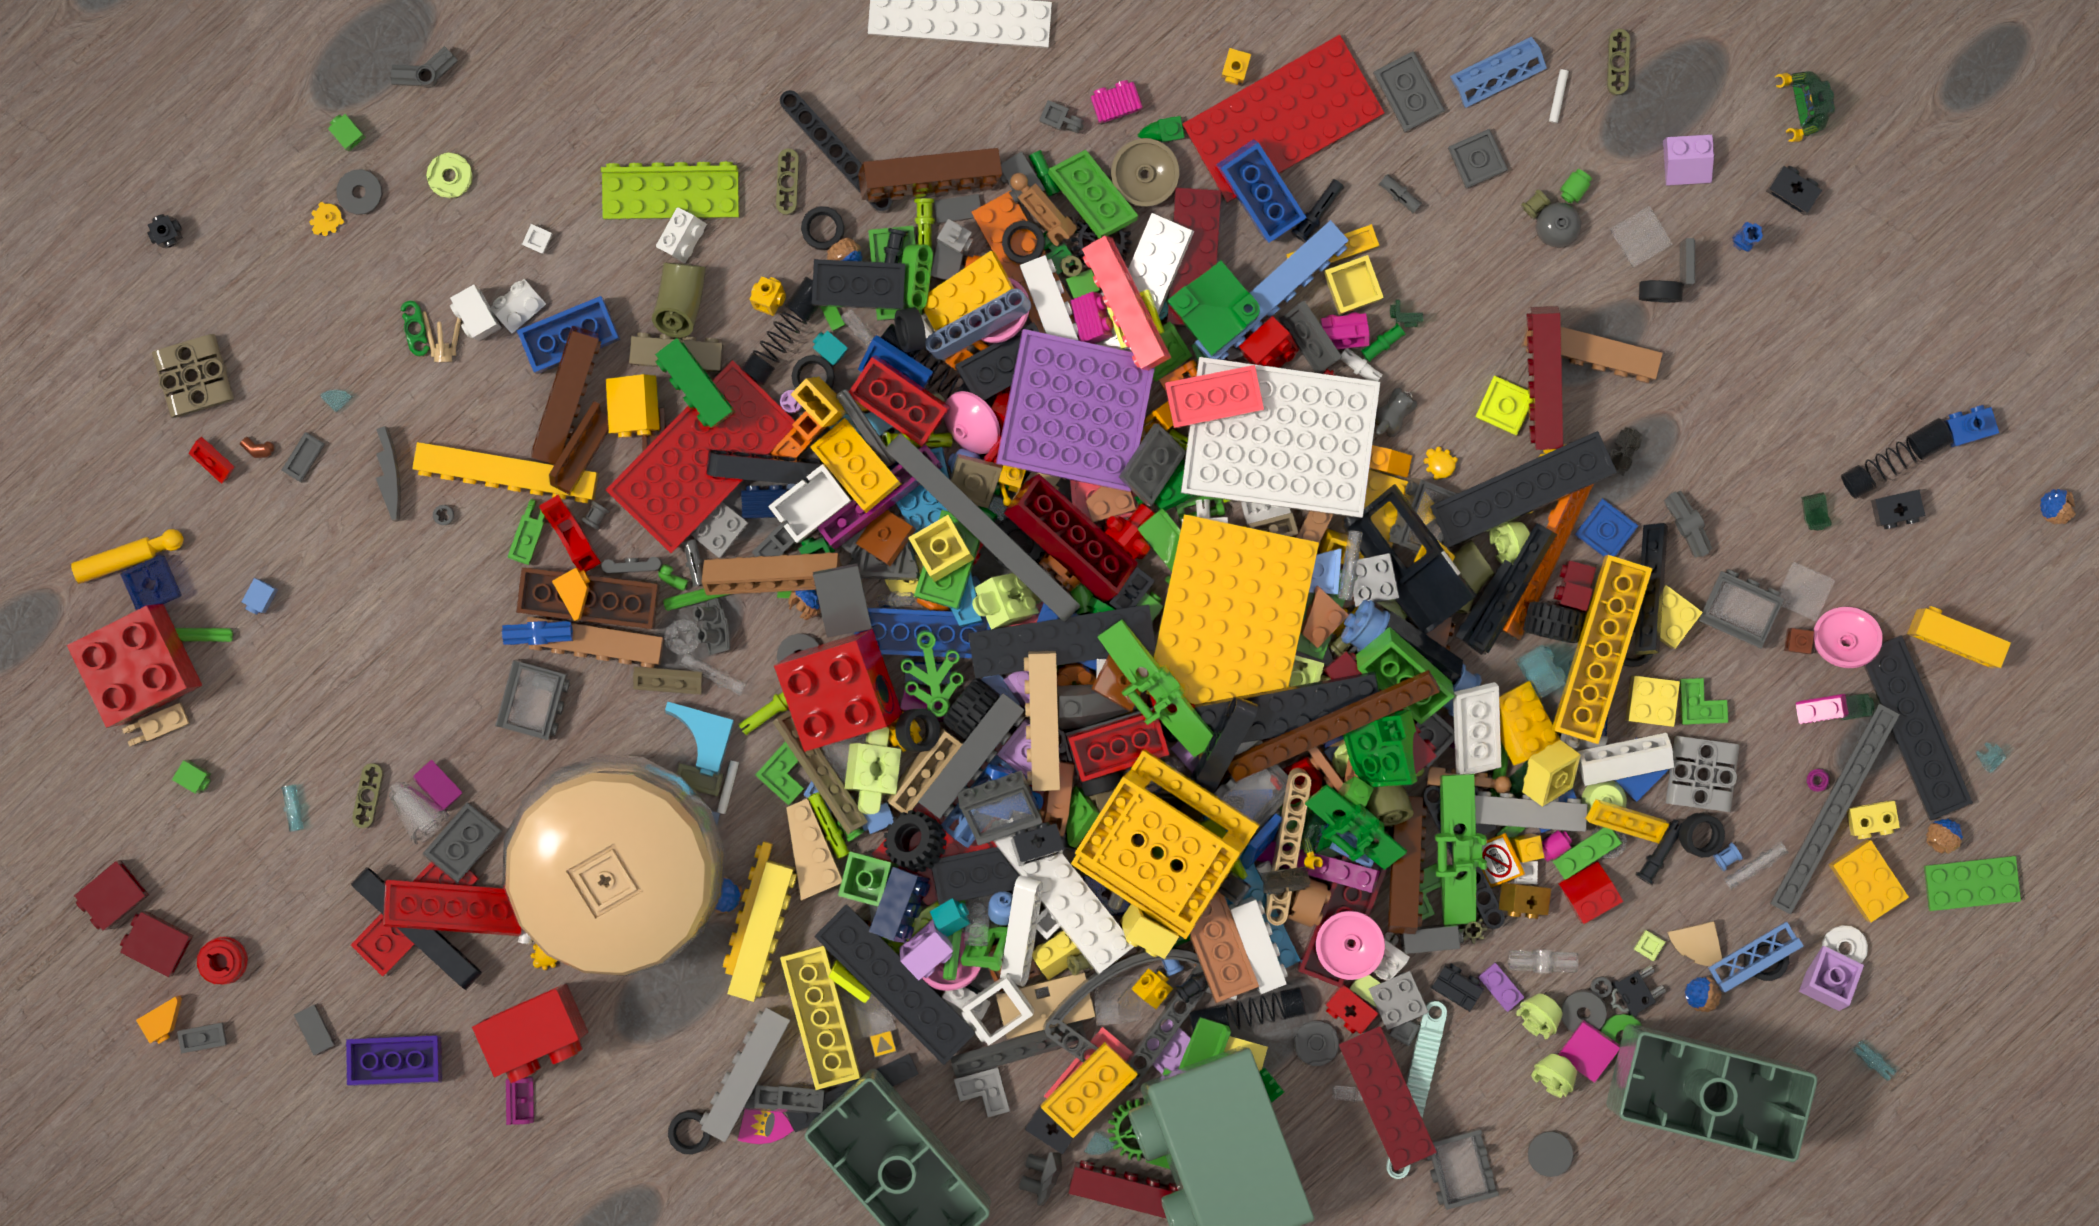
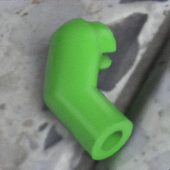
(670, 579)

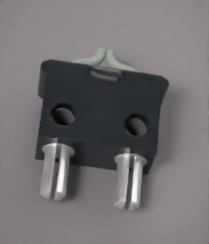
(1632, 994)

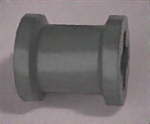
(595, 515)

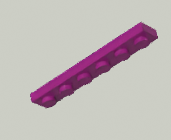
(1331, 870)

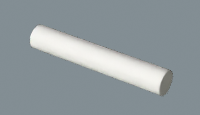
(1558, 97)
(727, 788)

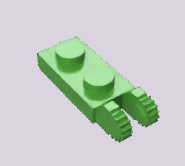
(527, 535)

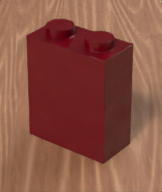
(111, 895)
(155, 943)

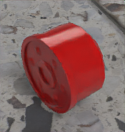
(222, 960)

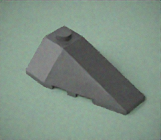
(1082, 706)

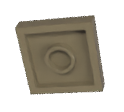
(976, 478)

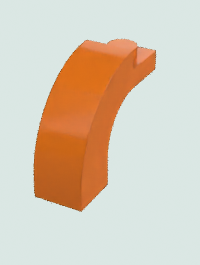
(799, 438)

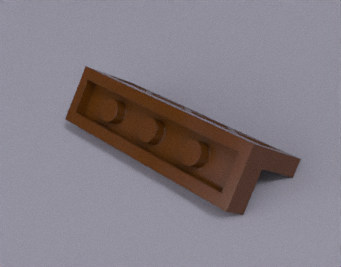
(580, 450)

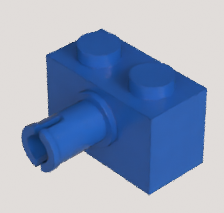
(1972, 426)

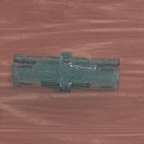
(292, 808)
(1874, 1060)

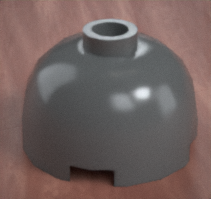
(1551, 219)

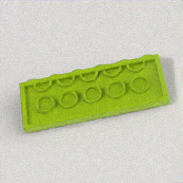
(660, 189)

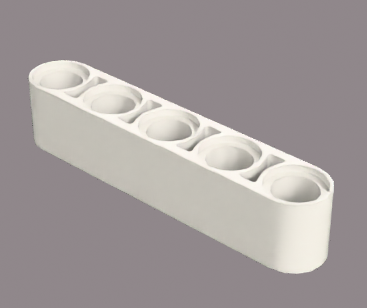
(1022, 929)

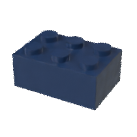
(900, 905)

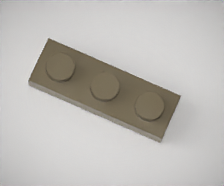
(667, 680)

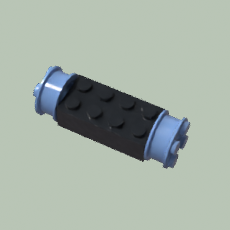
(1370, 622)

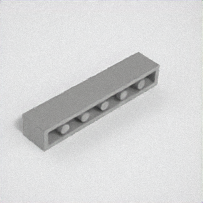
(1529, 814)
(745, 1074)

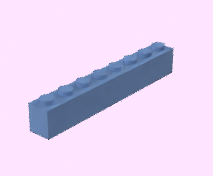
(1287, 277)

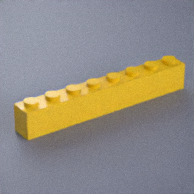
(496, 471)

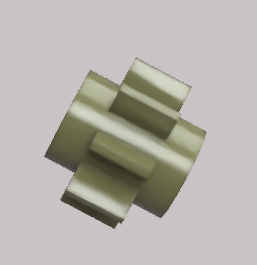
(1476, 933)

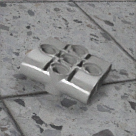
(1721, 753)

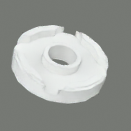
(1850, 934)

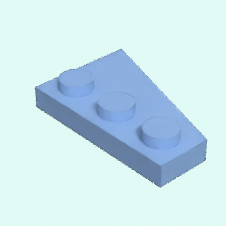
(1327, 572)

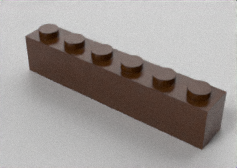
(565, 394)
(1406, 873)

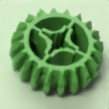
(1127, 1133)

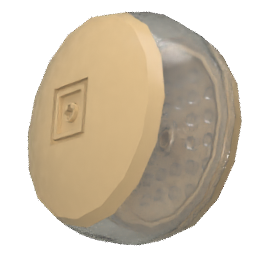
(613, 865)

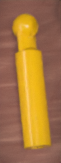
(125, 556)

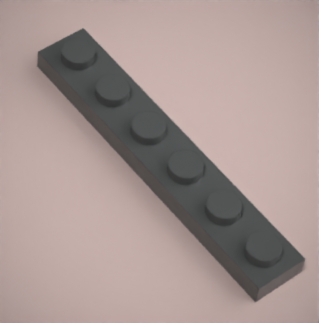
(1011, 1050)

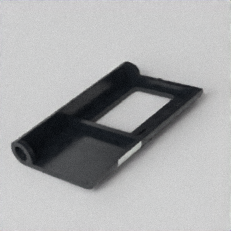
(1432, 585)

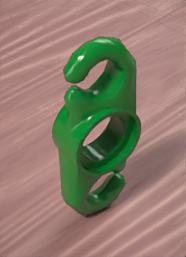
(416, 317)

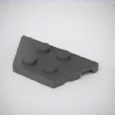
(903, 567)

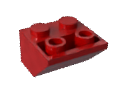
(1269, 345)

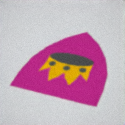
(763, 1127)

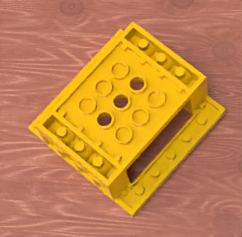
(1149, 882)

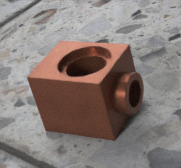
(1799, 641)

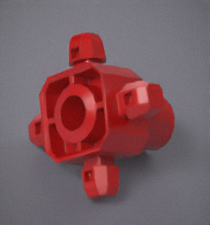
(1126, 532)

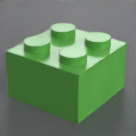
(865, 878)

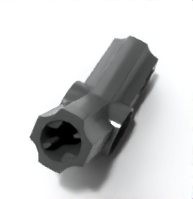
(411, 75)
(1689, 524)

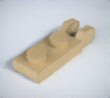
(158, 724)

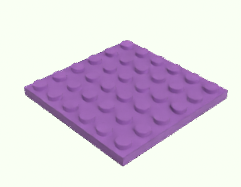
(1074, 410)

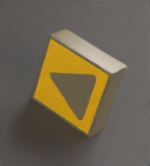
(883, 1044)

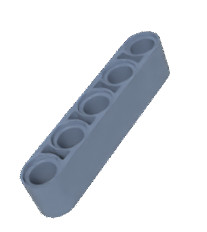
(967, 323)

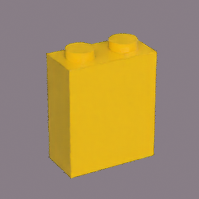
(819, 401)
(632, 405)

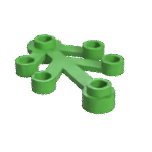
(933, 677)

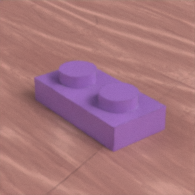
(1501, 987)

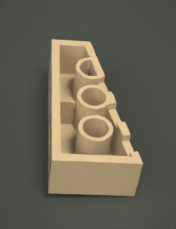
(812, 854)

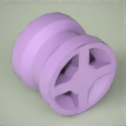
(786, 399)

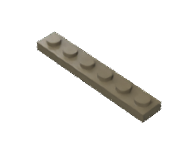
(822, 777)

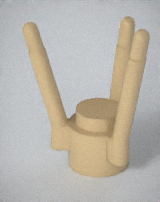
(441, 352)

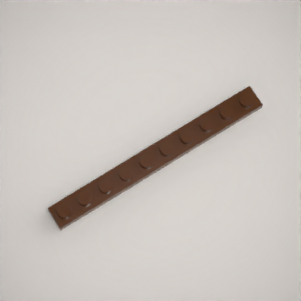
(1333, 725)

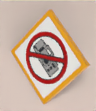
(1501, 861)

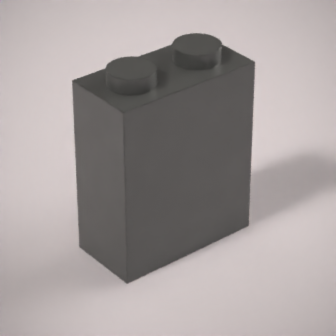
(1432, 939)

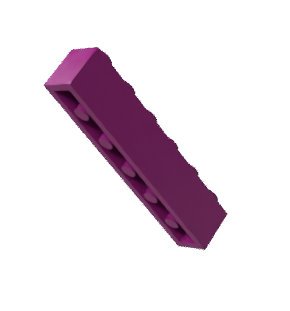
(852, 517)

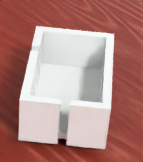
(810, 503)

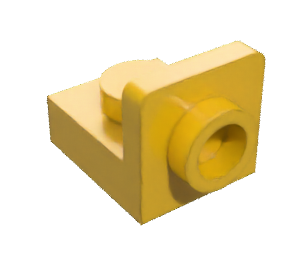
(1012, 477)

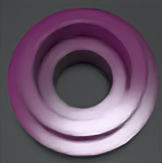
(1824, 780)

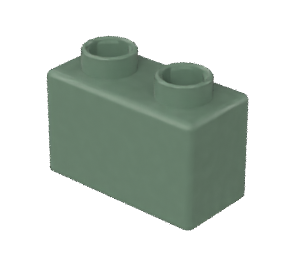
(1711, 1092)
(1220, 1145)
(894, 1159)

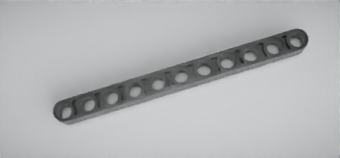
(982, 527)

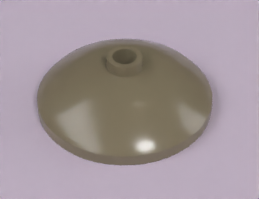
(1145, 156)

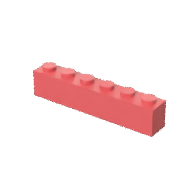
(1126, 303)

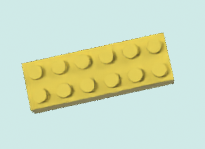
(761, 931)
(820, 1017)

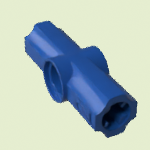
(1747, 236)
(537, 633)

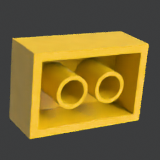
(1524, 723)
(1868, 880)

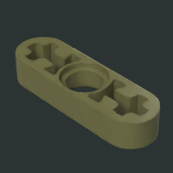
(1624, 79)
(793, 165)
(366, 778)

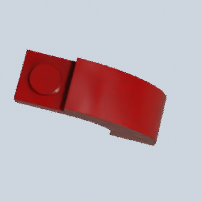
(570, 533)

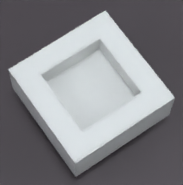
(537, 239)
(1531, 872)

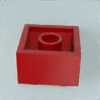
(1590, 892)

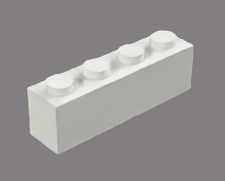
(1047, 298)
(1626, 759)
(1258, 945)

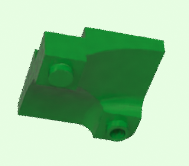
(1215, 308)
(1384, 750)

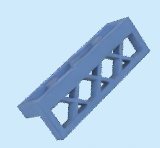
(1497, 67)
(963, 831)
(1758, 965)

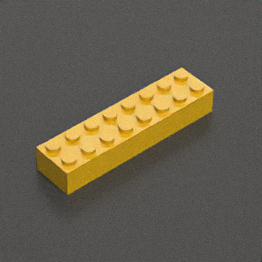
(1601, 649)

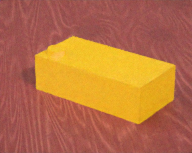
(1958, 637)

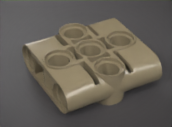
(171, 358)

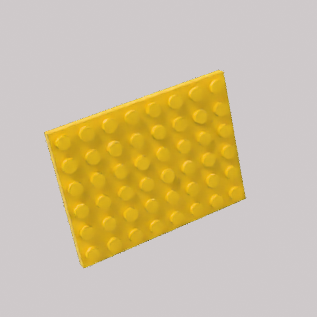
(1233, 609)

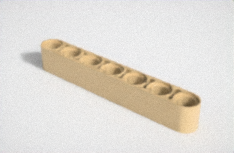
(1288, 835)

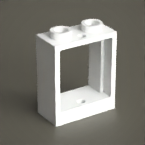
(1014, 994)

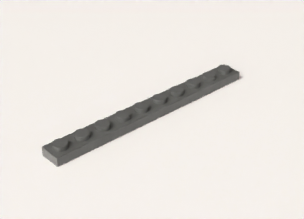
(1834, 808)

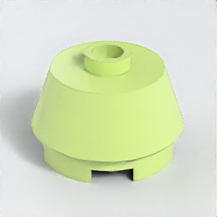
(1509, 540)
(1605, 791)
(1540, 1015)
(1556, 1074)

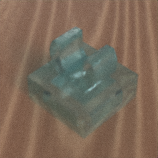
(1992, 759)

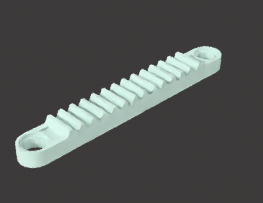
(1423, 1065)

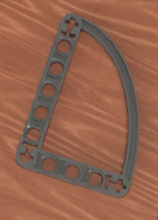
(1154, 1032)

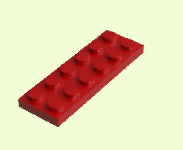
(448, 908)
(387, 945)

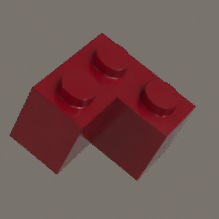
(1575, 586)

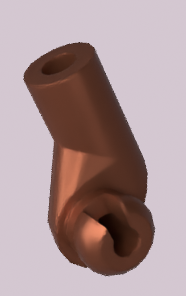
(257, 450)

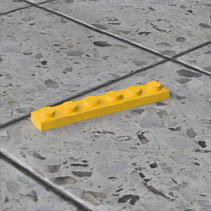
(762, 854)

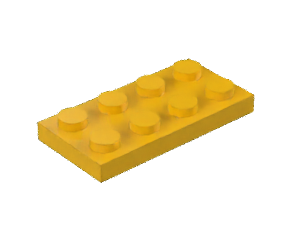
(967, 291)
(855, 465)
(1387, 515)
(1089, 1089)

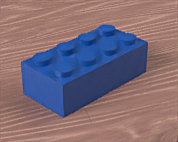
(1261, 191)
(547, 338)

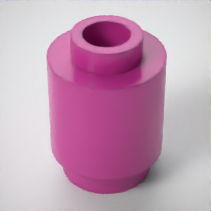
(1556, 845)

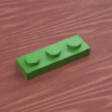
(1587, 852)

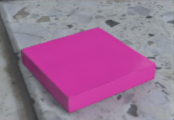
(1589, 1050)

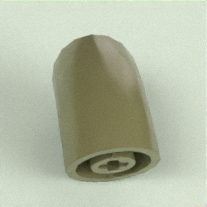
(678, 299)
(1473, 568)
(1390, 804)

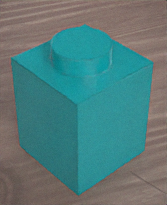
(829, 347)
(950, 917)

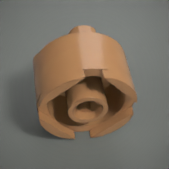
(1307, 904)

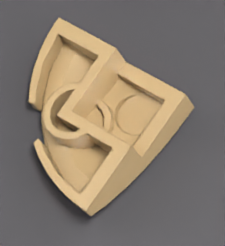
(1697, 943)

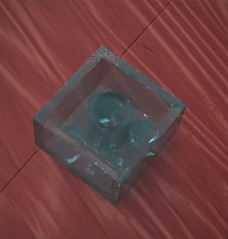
(1540, 670)

